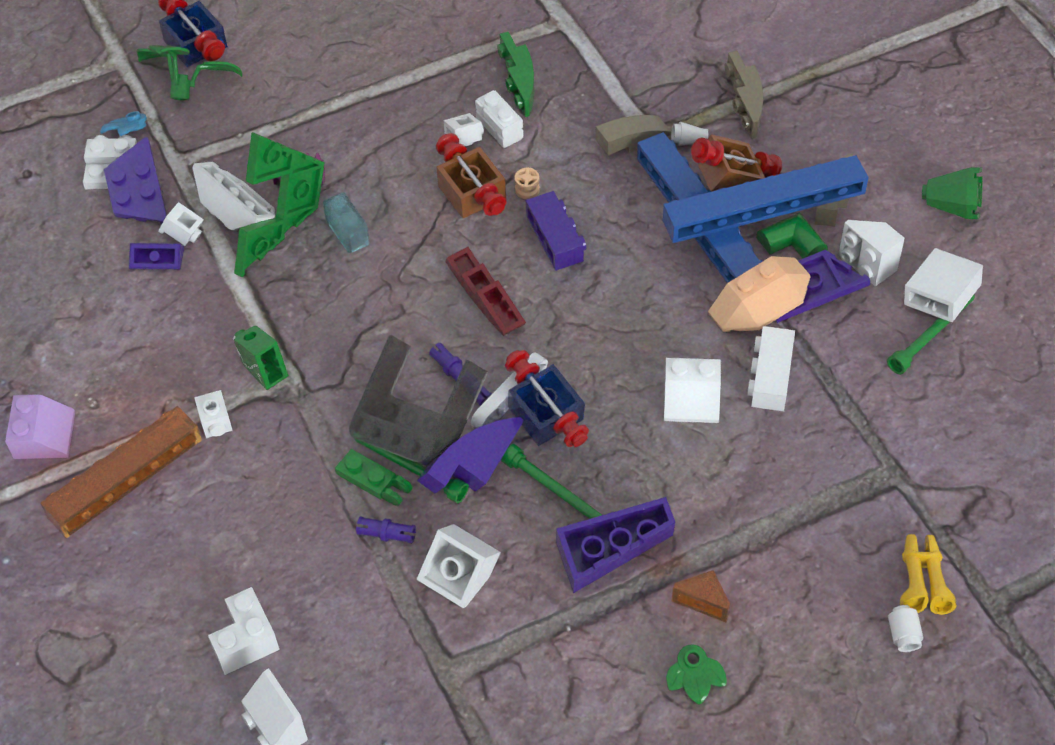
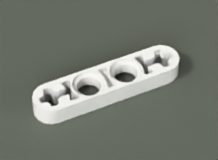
(497, 403)

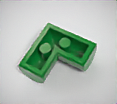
(794, 232)

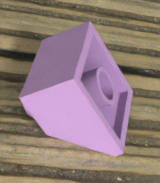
(39, 428)

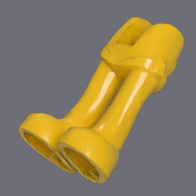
(941, 598)

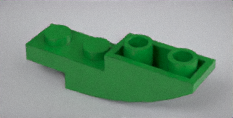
(520, 72)

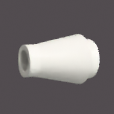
(687, 134)

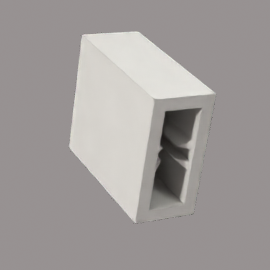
(943, 285)

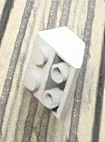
(871, 248)

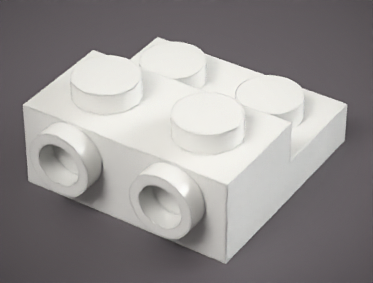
(101, 153)

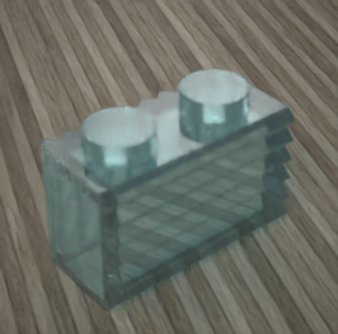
(346, 222)

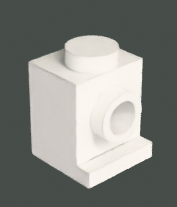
(465, 127)
(182, 224)

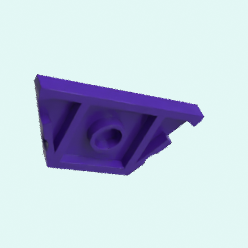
(135, 185)
(827, 282)

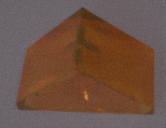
(703, 595)

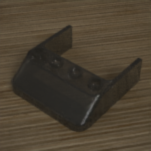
(406, 427)

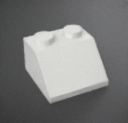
(692, 390)
(457, 564)
(272, 713)

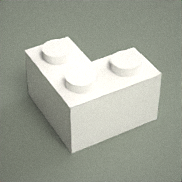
(248, 637)

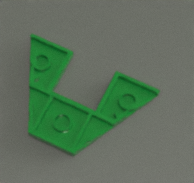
(297, 197)

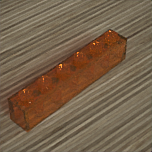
(121, 471)

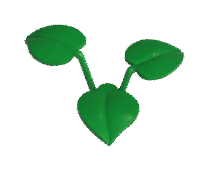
(179, 82)

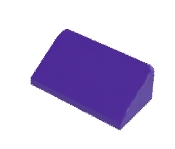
(155, 256)

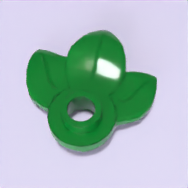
(697, 677)

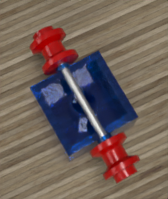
(192, 29)
(545, 402)

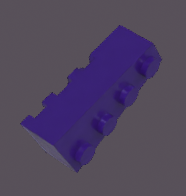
(610, 540)

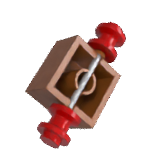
(732, 162)
(469, 178)

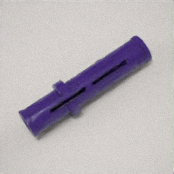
(452, 367)

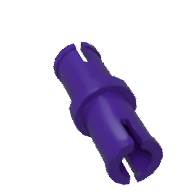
(386, 529)

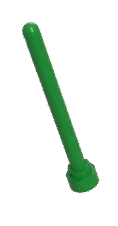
(901, 360)
(515, 458)
(455, 489)

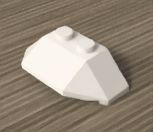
(229, 197)

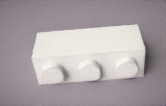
(771, 368)

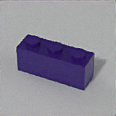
(555, 230)

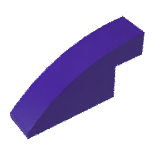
(472, 456)

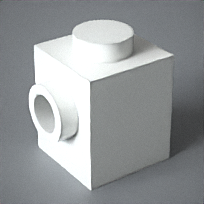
(213, 414)

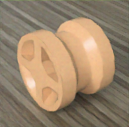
(527, 183)

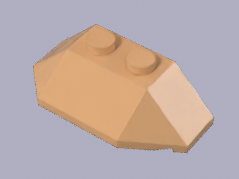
(761, 295)

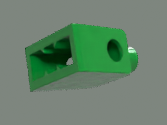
(257, 345)

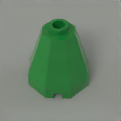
(956, 192)

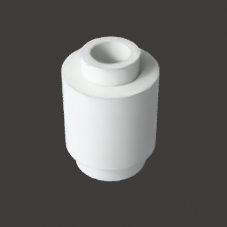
(905, 628)

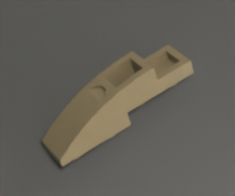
(748, 91)

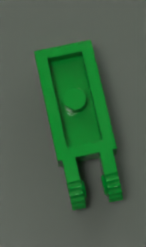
(372, 477)

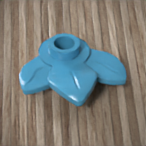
(131, 122)

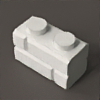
(499, 119)

